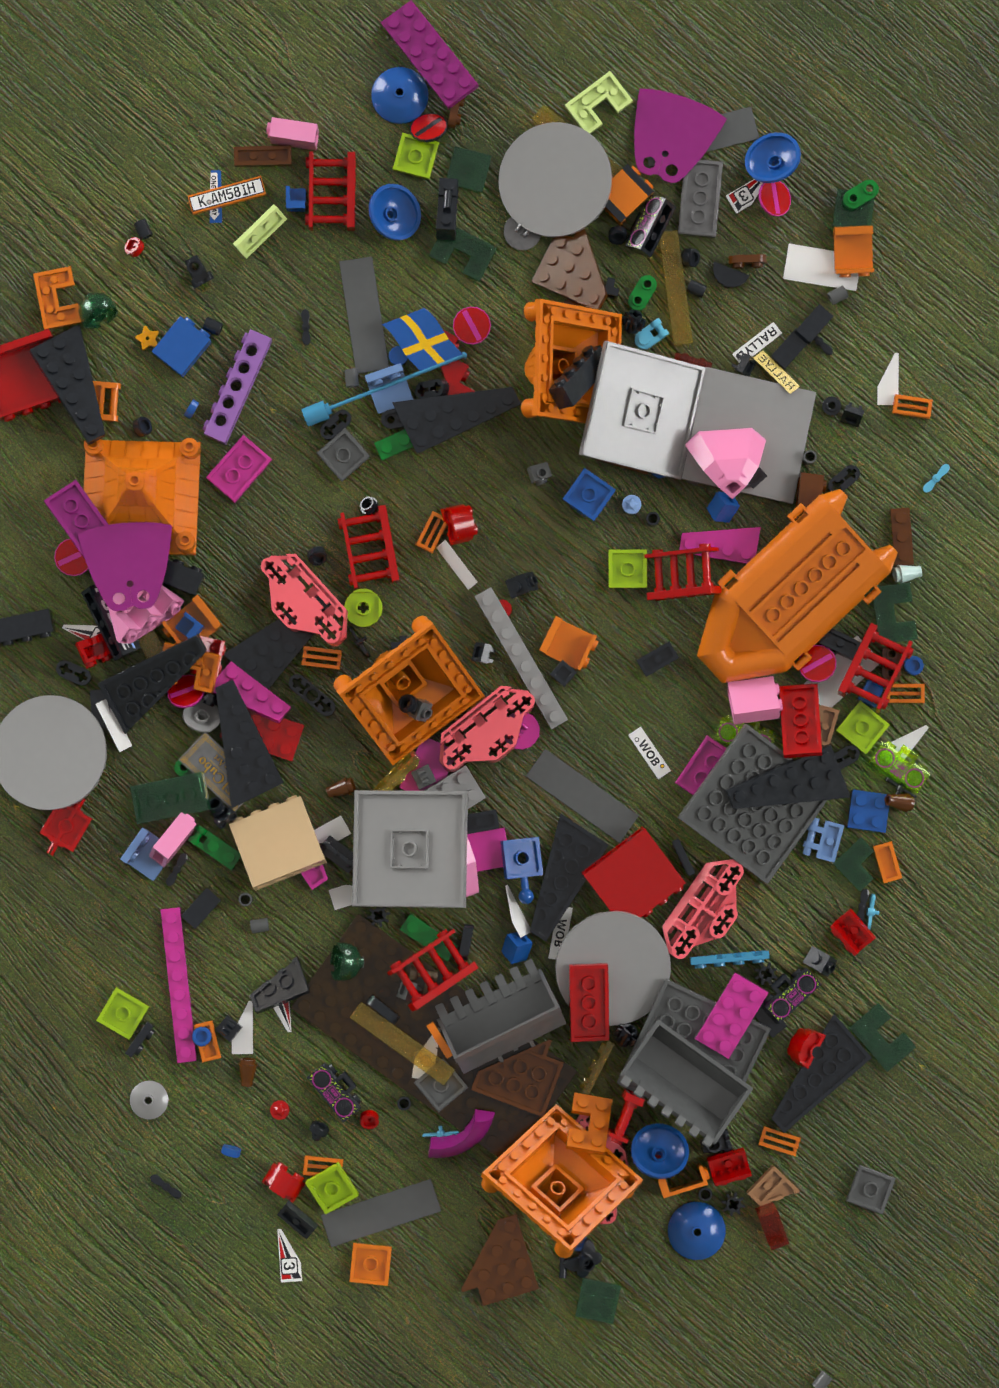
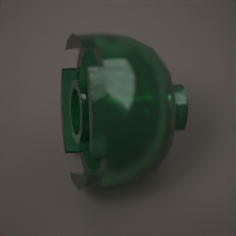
(96, 309)
(346, 961)

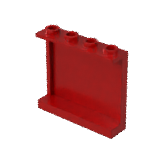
(21, 380)
(634, 876)

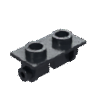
(338, 853)

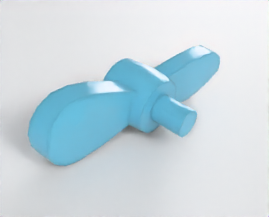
(936, 478)
(871, 911)
(440, 1133)

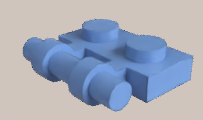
(829, 840)

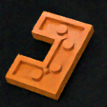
(46, 286)
(206, 669)
(596, 1137)

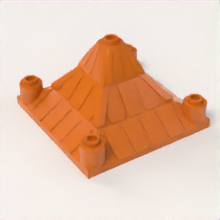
(560, 337)
(147, 485)
(417, 667)
(558, 1186)

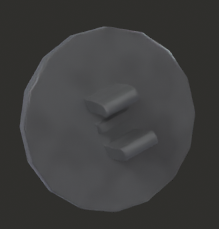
(519, 237)

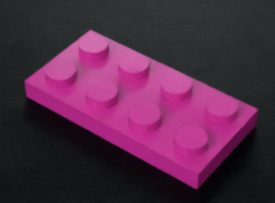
(731, 1015)

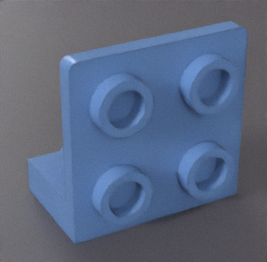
(398, 392)
(138, 854)

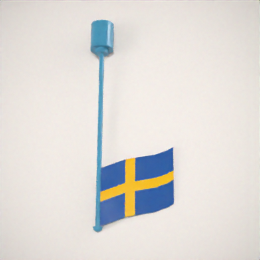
(421, 342)

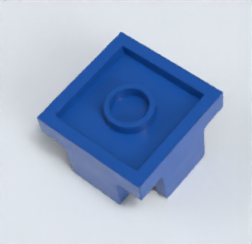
(589, 495)

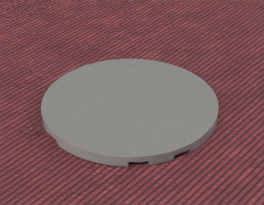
(555, 179)
(51, 752)
(634, 956)

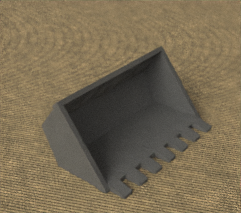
(500, 1018)
(684, 1083)

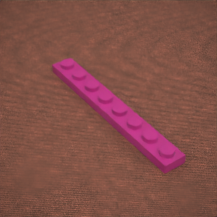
(178, 984)

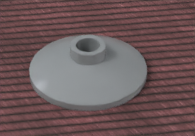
(202, 711)
(156, 1093)

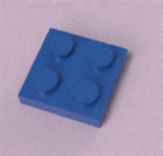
(868, 811)

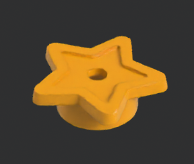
(147, 333)

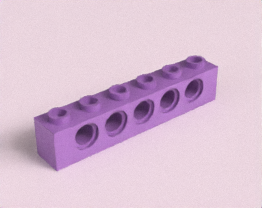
(223, 433)

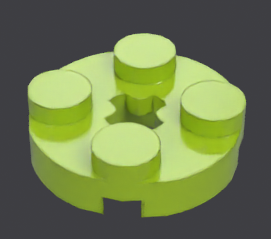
(370, 599)

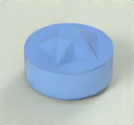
(631, 504)

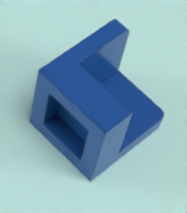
(295, 199)
(722, 507)
(189, 626)
(873, 688)
(516, 948)

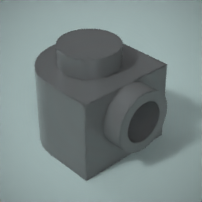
(539, 473)
(422, 711)

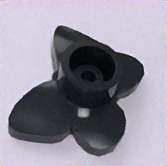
(585, 1261)

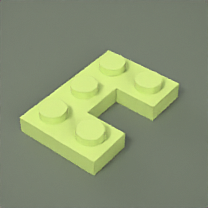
(604, 88)

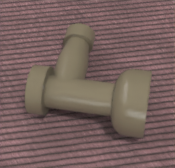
(414, 974)

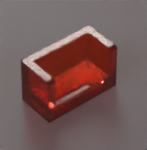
(772, 1226)

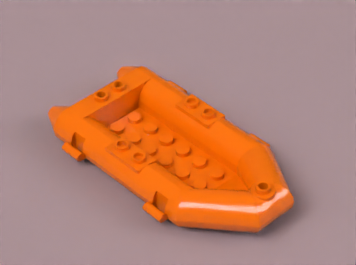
(791, 593)

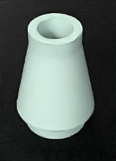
(905, 573)

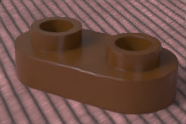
(455, 117)
(740, 261)
(884, 670)

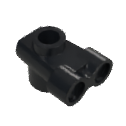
(198, 276)
(221, 813)
(723, 1144)

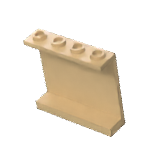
(277, 842)

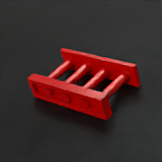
(348, 182)
(384, 535)
(691, 588)
(856, 669)
(449, 978)
(631, 1103)

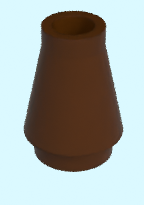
(341, 788)
(902, 802)
(247, 1070)

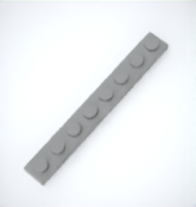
(521, 658)

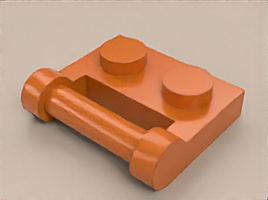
(100, 388)

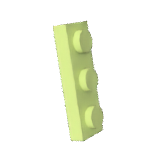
(260, 231)

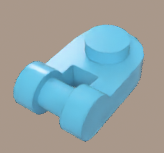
(645, 339)

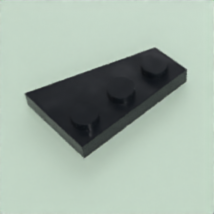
(282, 988)

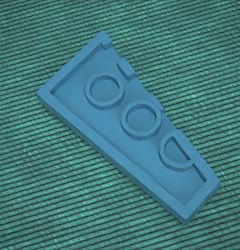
(736, 958)

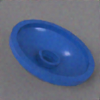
(400, 108)
(769, 151)
(402, 208)
(662, 1141)
(694, 1216)

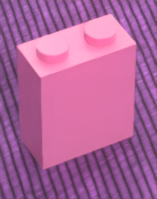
(293, 133)
(754, 700)
(173, 839)

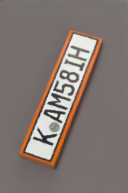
(226, 195)

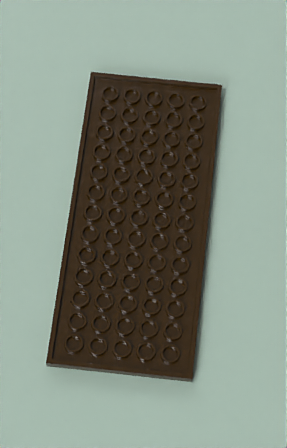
(334, 1002)

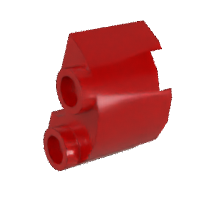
(460, 523)
(93, 650)
(802, 1045)
(283, 1182)

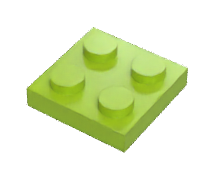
(415, 157)
(627, 569)
(862, 727)
(123, 1013)
(332, 1188)

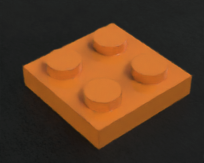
(370, 1264)

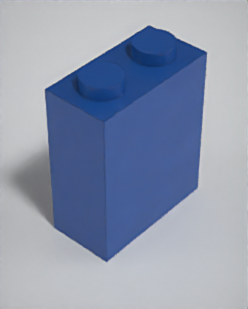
(182, 346)

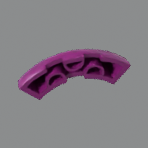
(457, 1144)

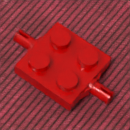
(66, 827)

